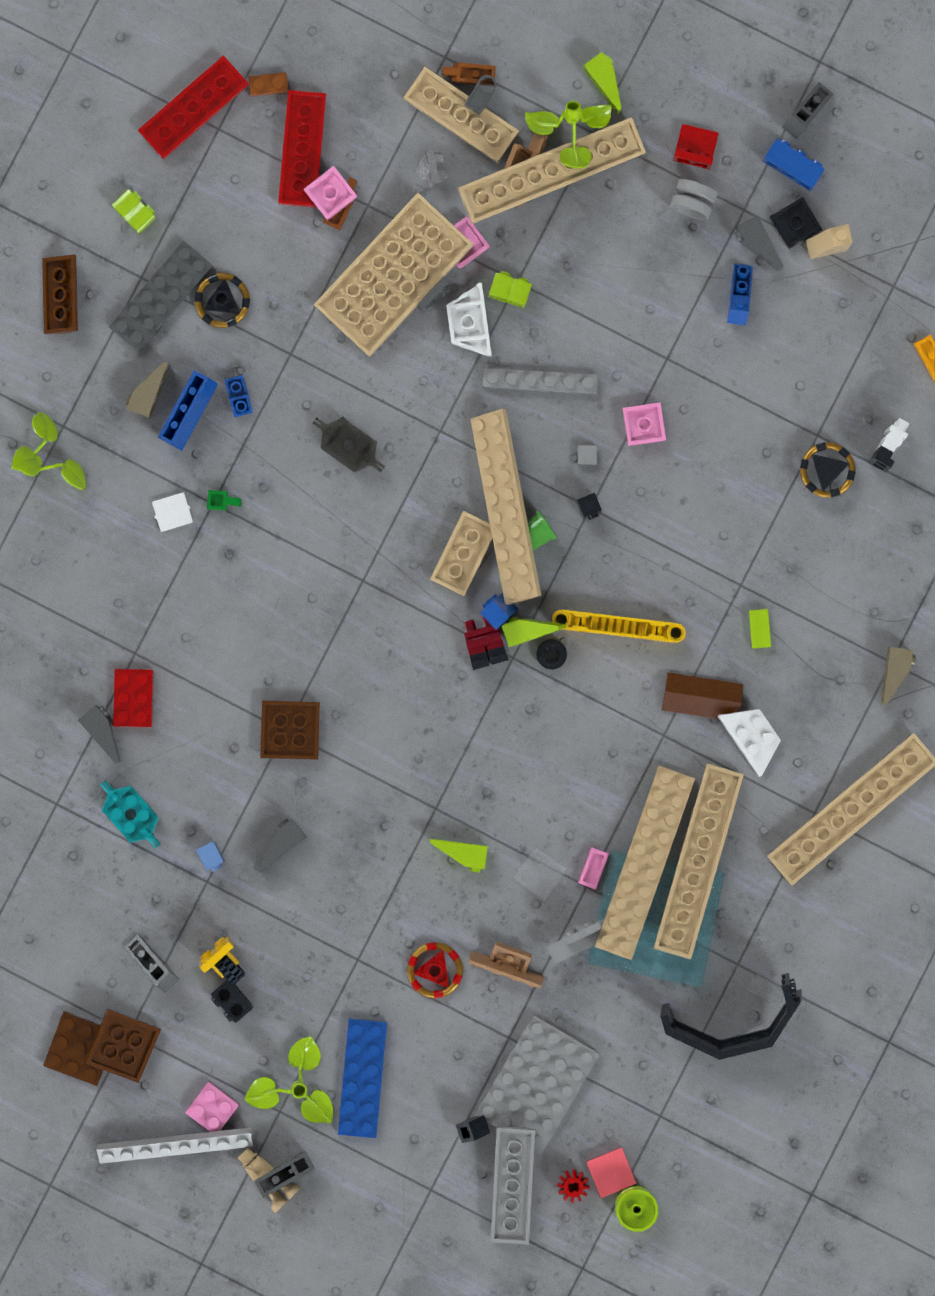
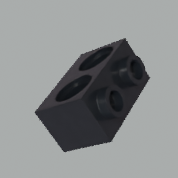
(236, 997)

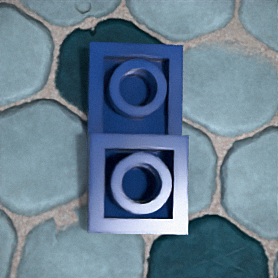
(238, 395)

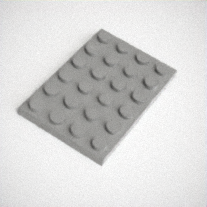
(538, 1081)

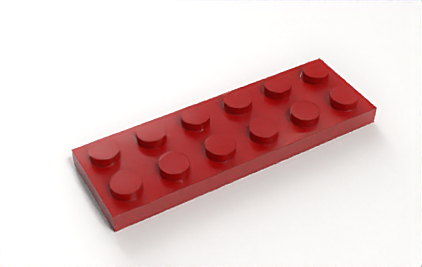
(193, 107)
(301, 146)

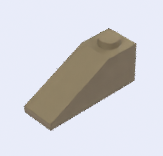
(146, 394)
(896, 669)

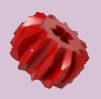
(574, 1192)

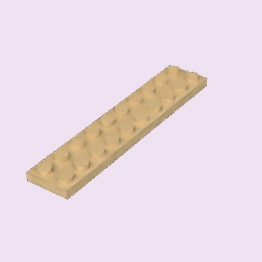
(547, 173)
(505, 507)
(852, 809)
(698, 861)
(644, 863)

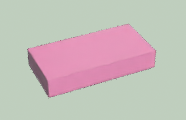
(593, 868)

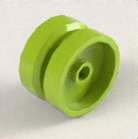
(640, 1219)

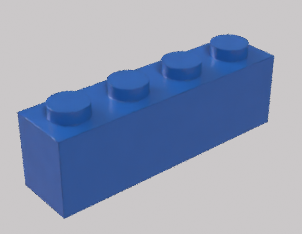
(188, 410)

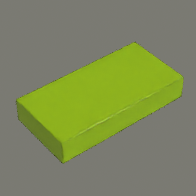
(759, 628)

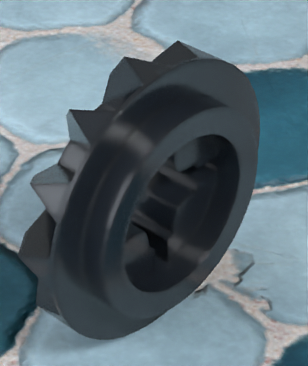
(542, 653)

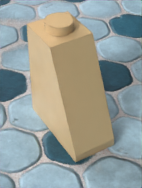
(829, 242)

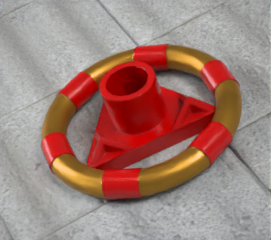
(435, 970)

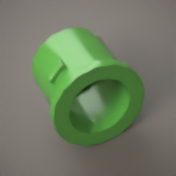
(540, 530)

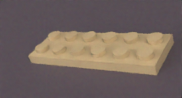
(446, 106)

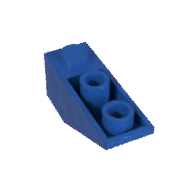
(740, 294)

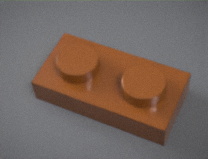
(268, 84)

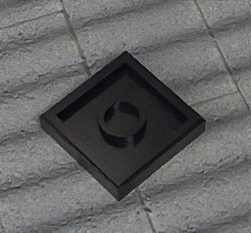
(795, 223)

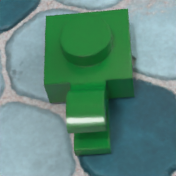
(219, 500)

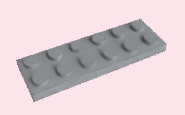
(512, 1185)

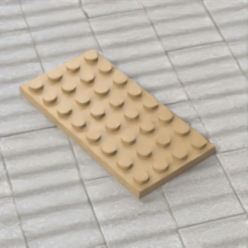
(393, 274)

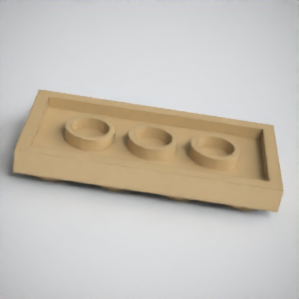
(463, 554)

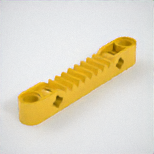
(620, 626)

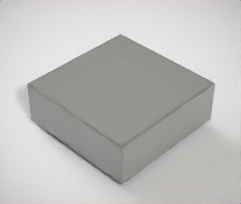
(587, 454)

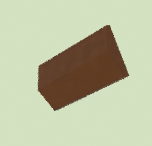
(60, 294)
(701, 696)

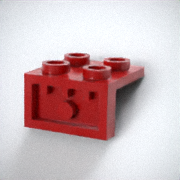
(695, 146)

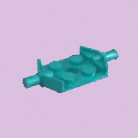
(115, 808)

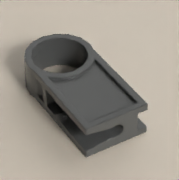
(478, 98)

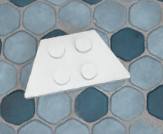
(469, 321)
(752, 736)

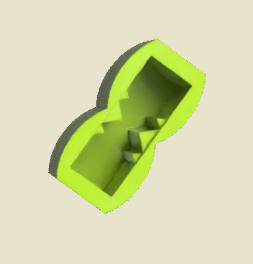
(133, 211)
(509, 289)

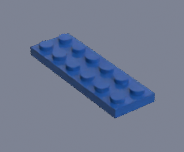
(362, 1078)

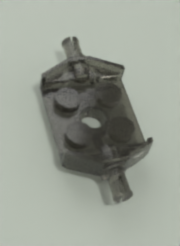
(339, 432)

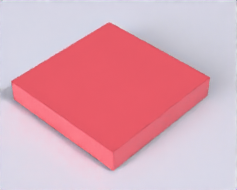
(611, 1172)

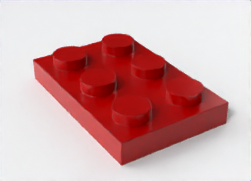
(133, 698)

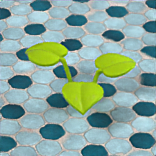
(594, 116)
(30, 464)
(316, 1107)

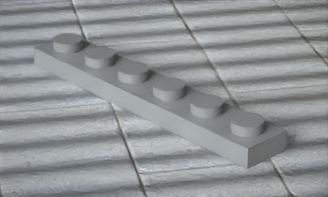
(540, 381)

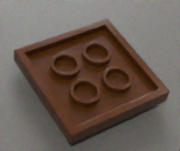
(290, 730)
(122, 1045)
(71, 1048)

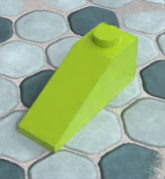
(603, 76)
(526, 629)
(466, 854)

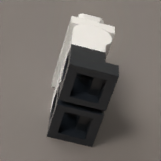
(893, 439)

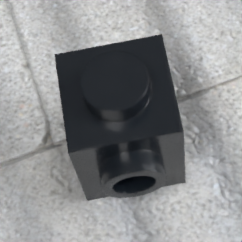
(589, 506)
(472, 1129)

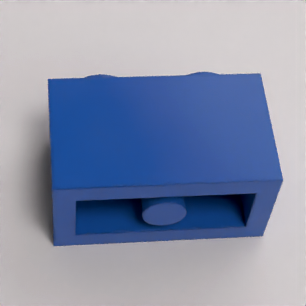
(496, 610)

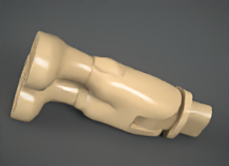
(257, 1167)

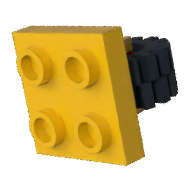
(222, 961)

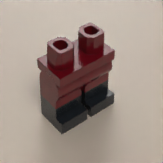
(481, 638)

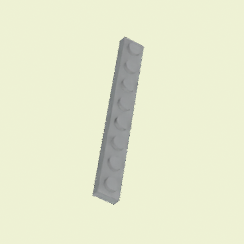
(174, 1145)

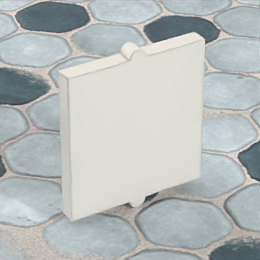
(172, 512)

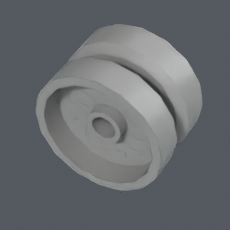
(693, 199)

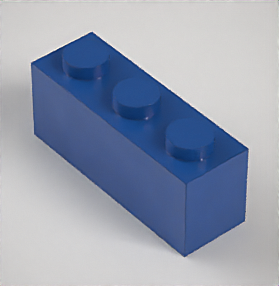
(794, 164)

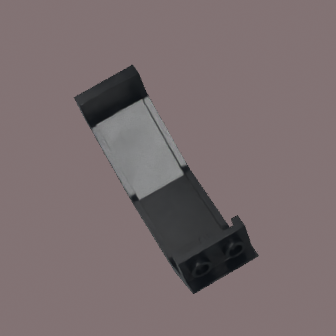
(738, 1044)

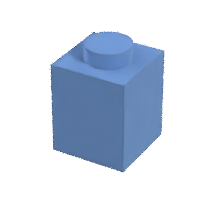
(211, 856)

